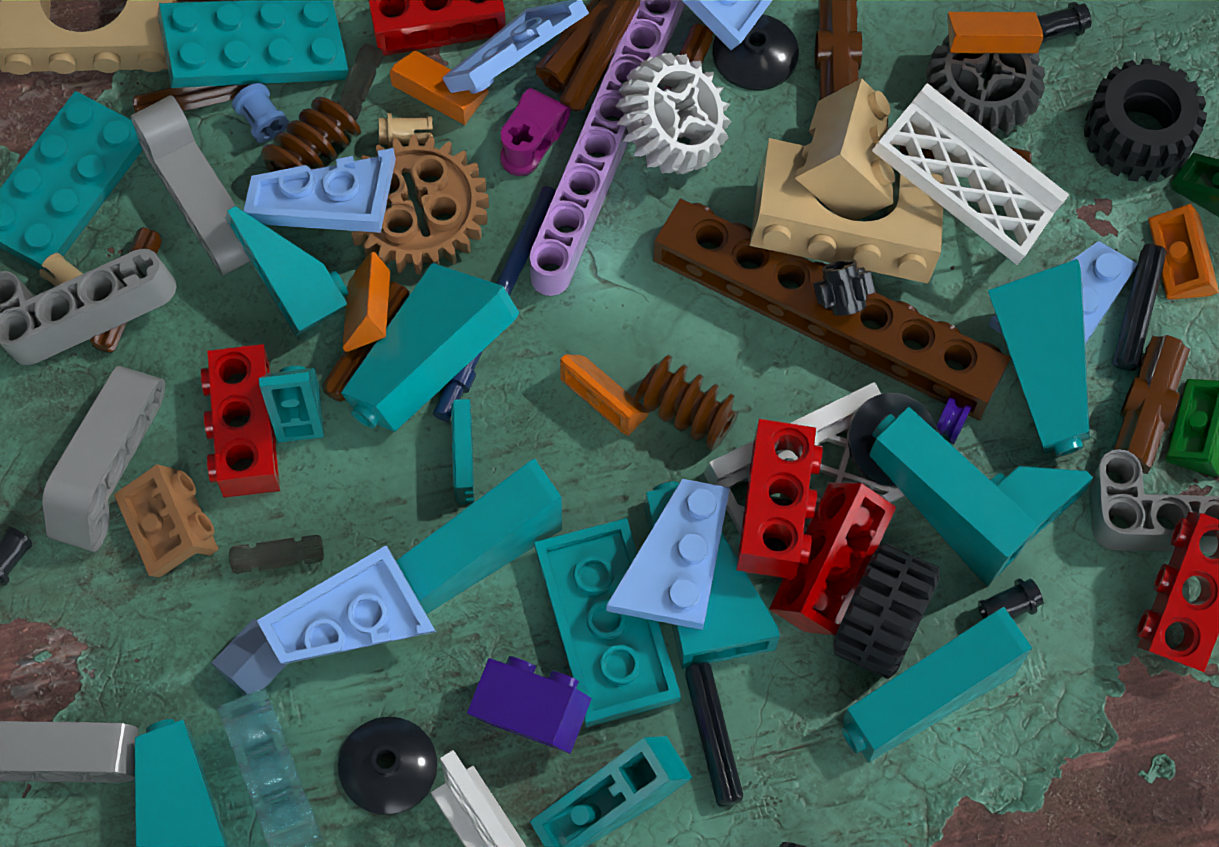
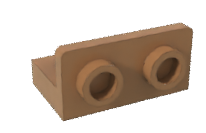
(165, 519)

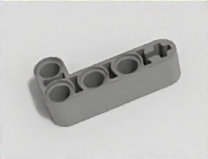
(189, 180)
(82, 307)
(97, 457)
(1140, 509)
(67, 751)

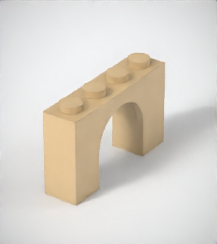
(36, 44)
(795, 223)

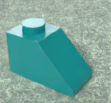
(1043, 491)

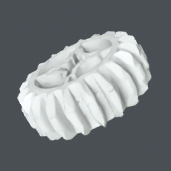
(660, 117)

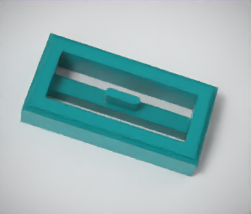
(462, 451)

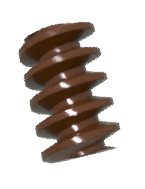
(311, 137)
(687, 403)

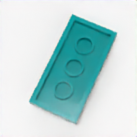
(251, 42)
(65, 179)
(611, 654)

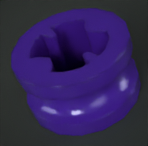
(952, 420)

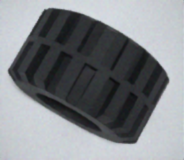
(1155, 92)
(886, 610)

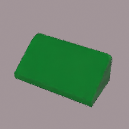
(1196, 429)

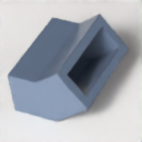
(248, 660)

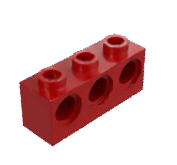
(425, 28)
(250, 441)
(769, 520)
(844, 538)
(1198, 617)

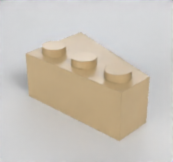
(840, 158)

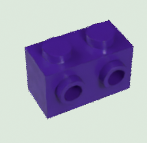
(530, 704)

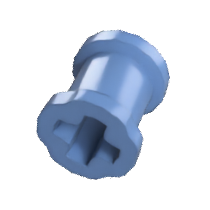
(260, 112)

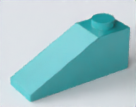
(293, 277)
(293, 403)
(613, 795)

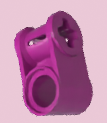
(531, 132)

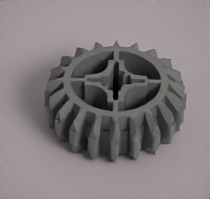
(1011, 90)

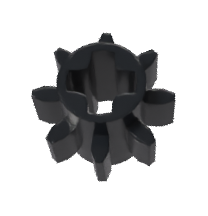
(844, 287)

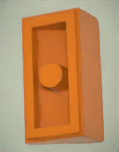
(994, 32)
(423, 80)
(1188, 263)
(366, 304)
(602, 393)

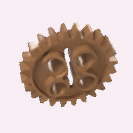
(455, 193)

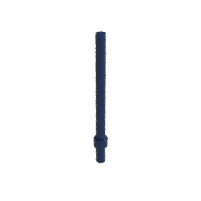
(508, 277)

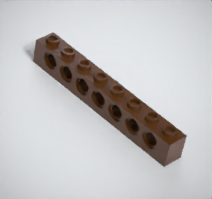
(798, 309)

